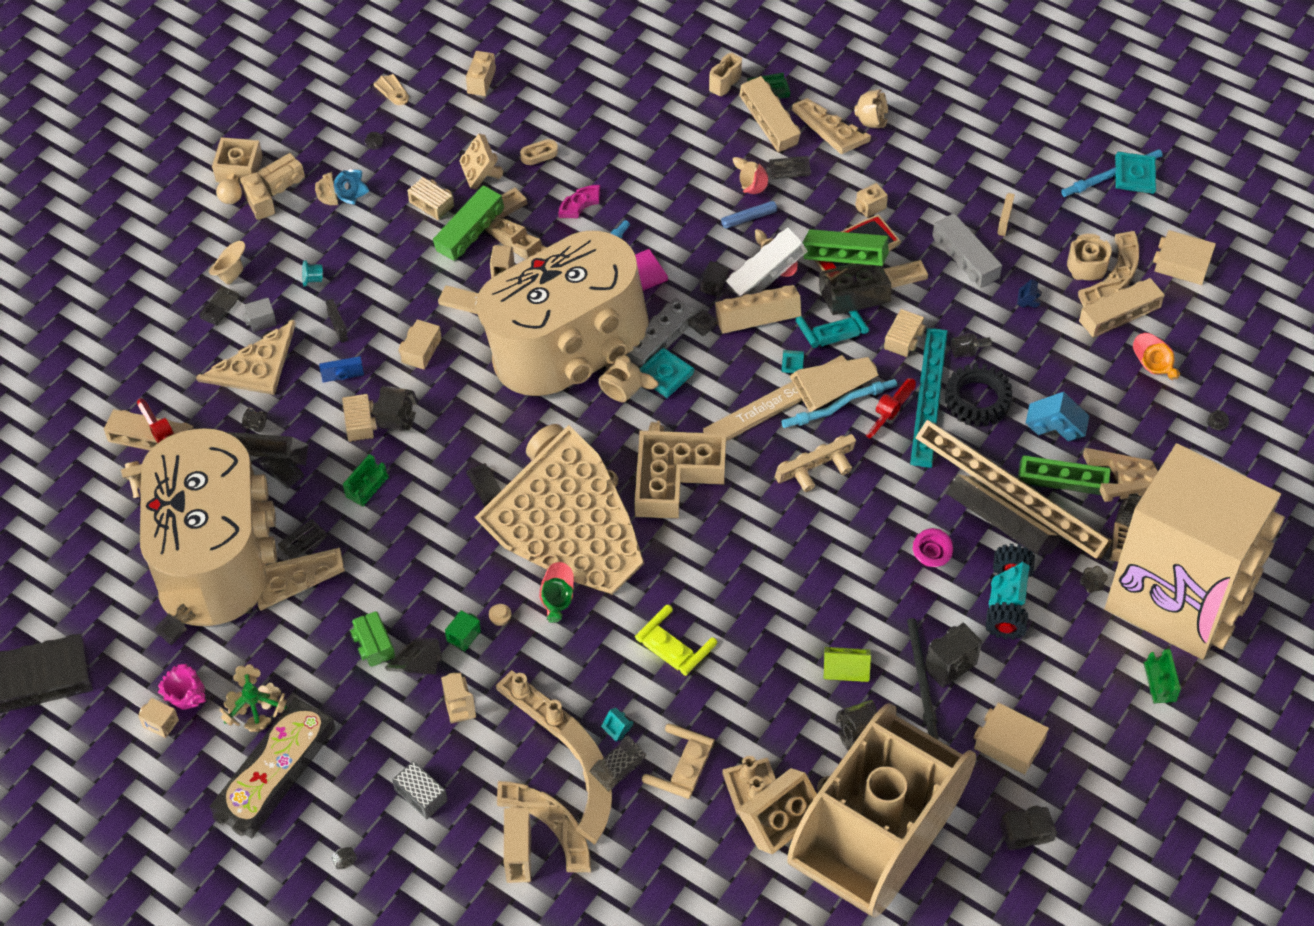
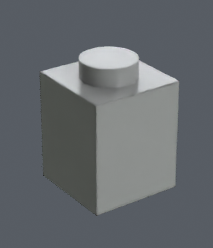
(259, 315)

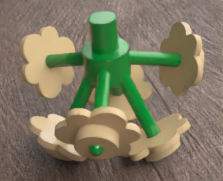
(240, 701)

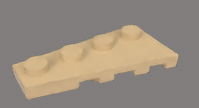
(830, 127)
(299, 574)

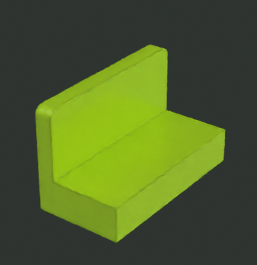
(847, 664)

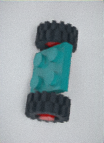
(1008, 591)

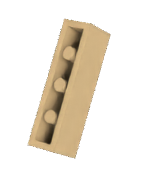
(770, 114)
(1121, 307)
(758, 309)
(134, 430)

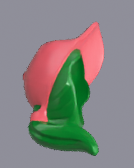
(556, 590)

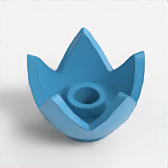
(355, 189)

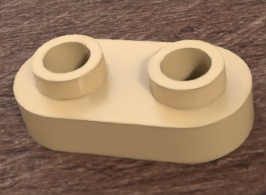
(539, 152)

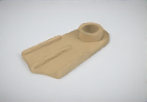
(392, 89)

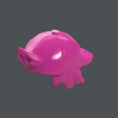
(182, 687)

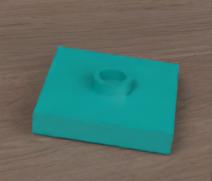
(1135, 172)
(667, 371)

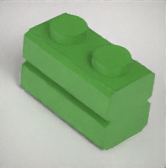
(373, 639)

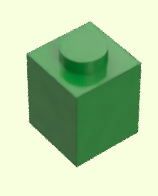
(463, 630)

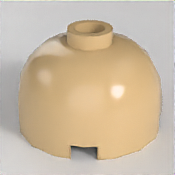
(871, 109)

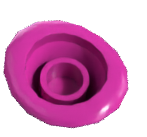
(933, 547)

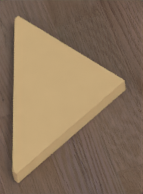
(256, 365)

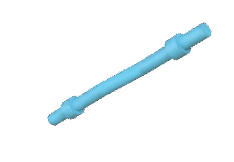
(804, 418)

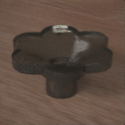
(1093, 579)

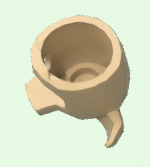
(624, 379)

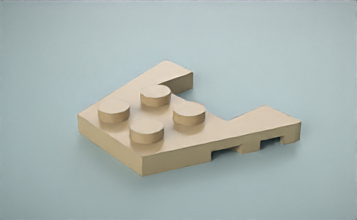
(1131, 473)

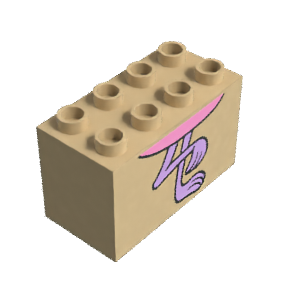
(1194, 552)

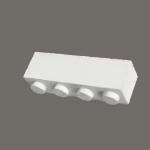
(767, 264)

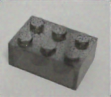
(854, 287)

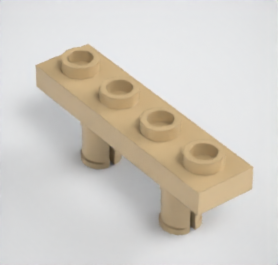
(822, 454)
(533, 702)

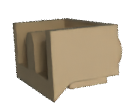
(457, 698)

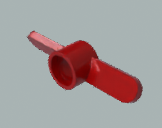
(889, 406)
(159, 429)

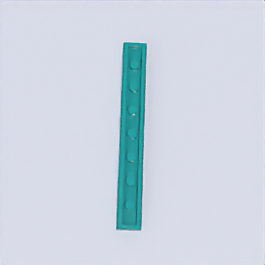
(929, 393)

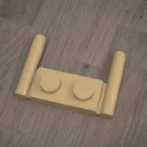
(689, 765)

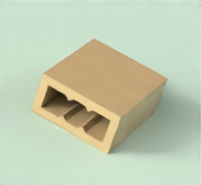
(1184, 257)
(1010, 738)
(517, 844)

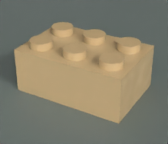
(778, 810)

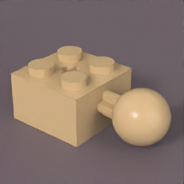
(232, 161)

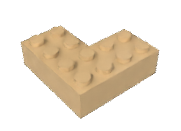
(674, 459)

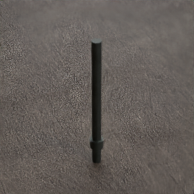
(929, 716)

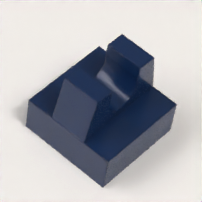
(1028, 294)

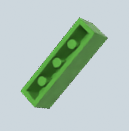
(468, 223)
(846, 247)
(1062, 475)

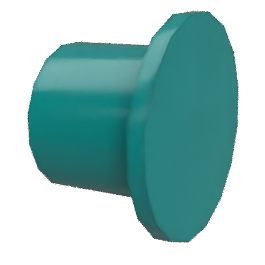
(311, 273)

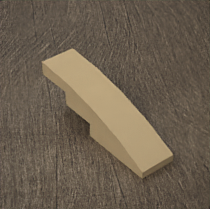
(515, 236)

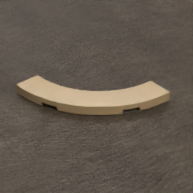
(1121, 274)
(599, 799)
(554, 816)

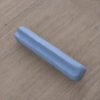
(749, 214)

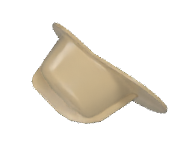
(229, 264)

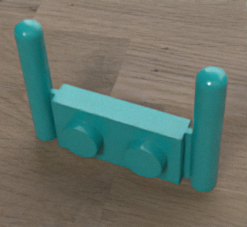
(833, 331)

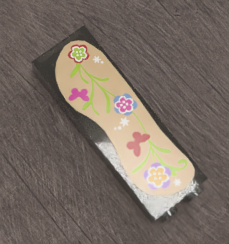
(272, 768)

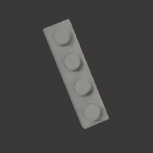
(967, 250)

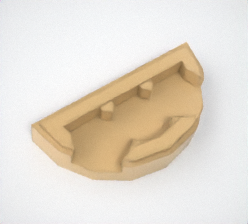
(325, 190)

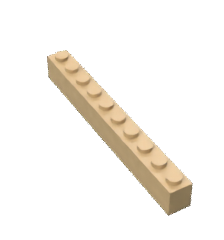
(1014, 490)

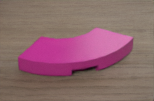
(577, 202)

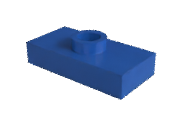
(341, 369)

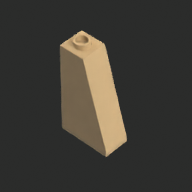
(828, 382)

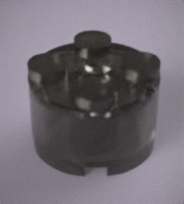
(395, 408)
(854, 721)

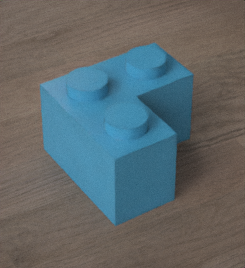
(1058, 414)

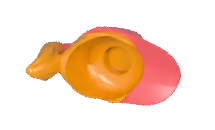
(1155, 355)

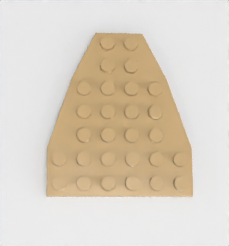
(567, 513)

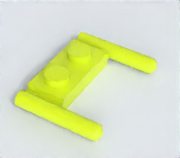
(669, 647)

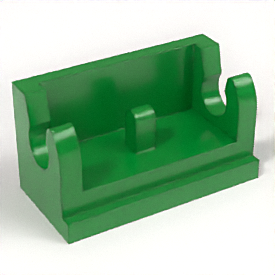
(365, 481)
(1162, 677)

